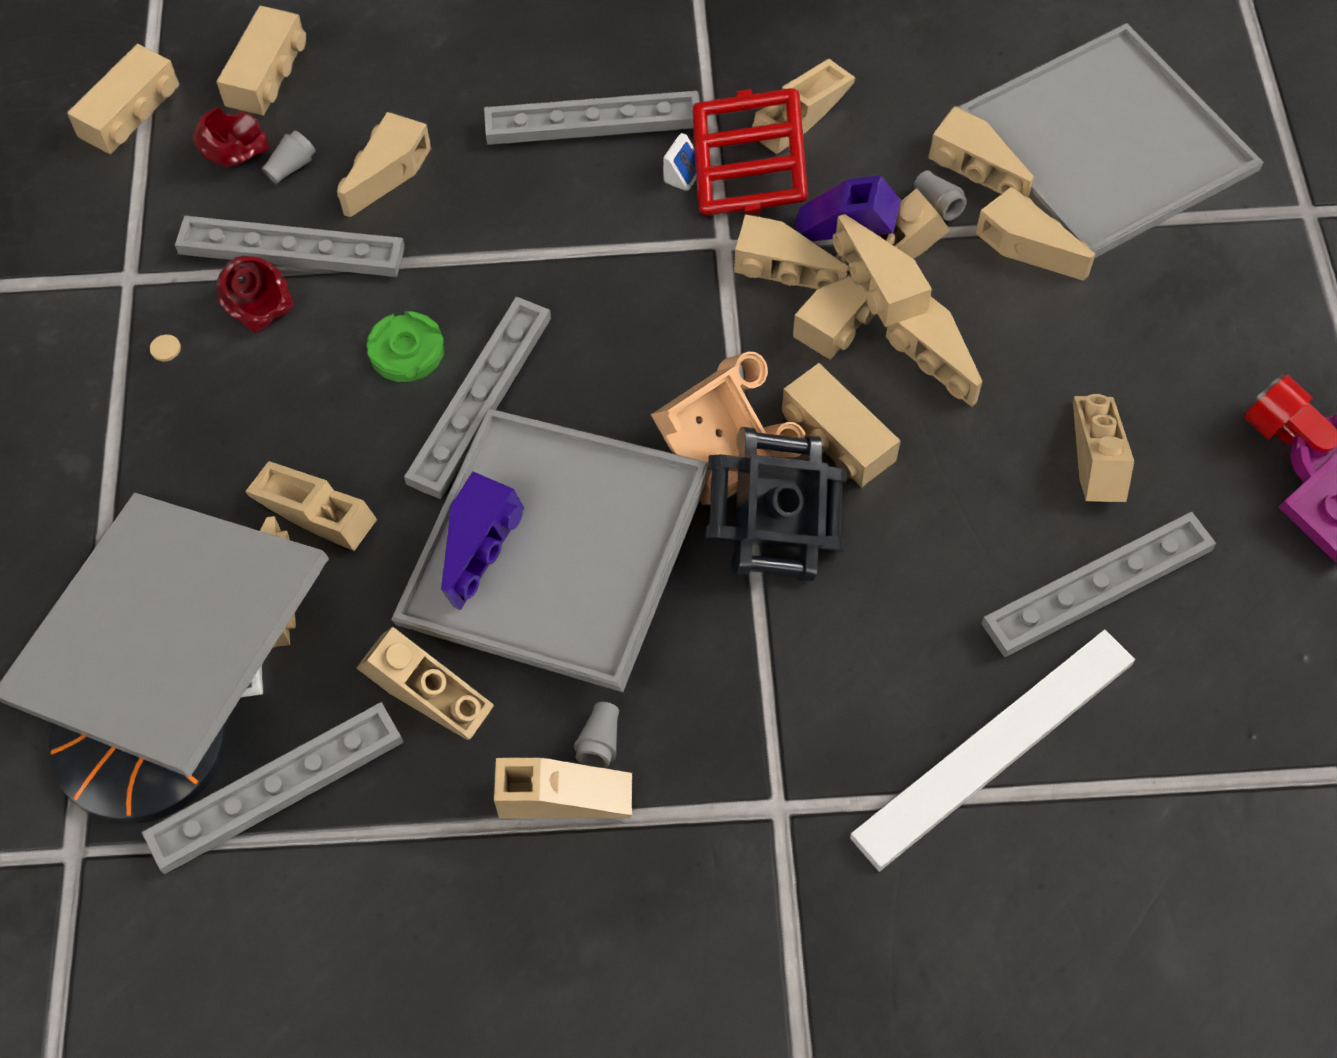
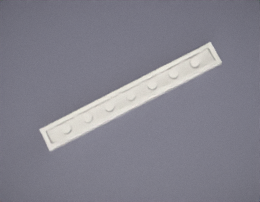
(990, 750)

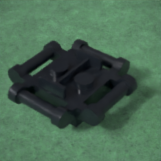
(777, 503)

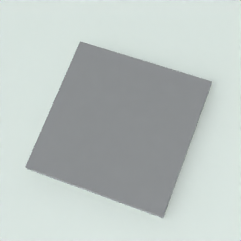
(1114, 139)
(582, 562)
(162, 631)

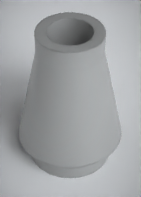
(289, 156)
(942, 195)
(598, 739)

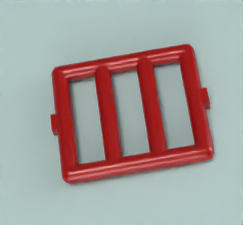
(795, 161)

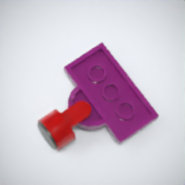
(1286, 411)

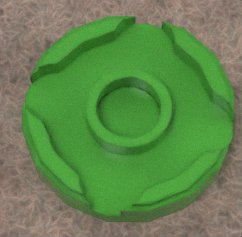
(405, 346)

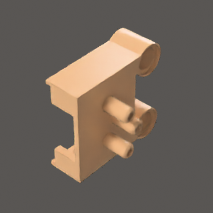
(713, 411)

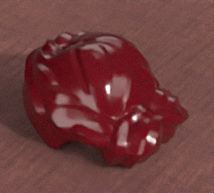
(229, 138)
(258, 297)

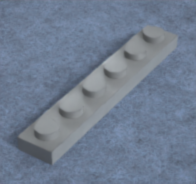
(589, 117)
(291, 245)
(482, 389)
(1097, 584)
(271, 788)

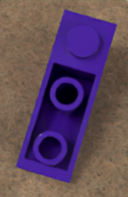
(862, 199)
(476, 530)

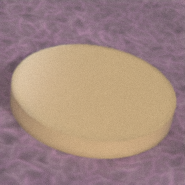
(165, 348)

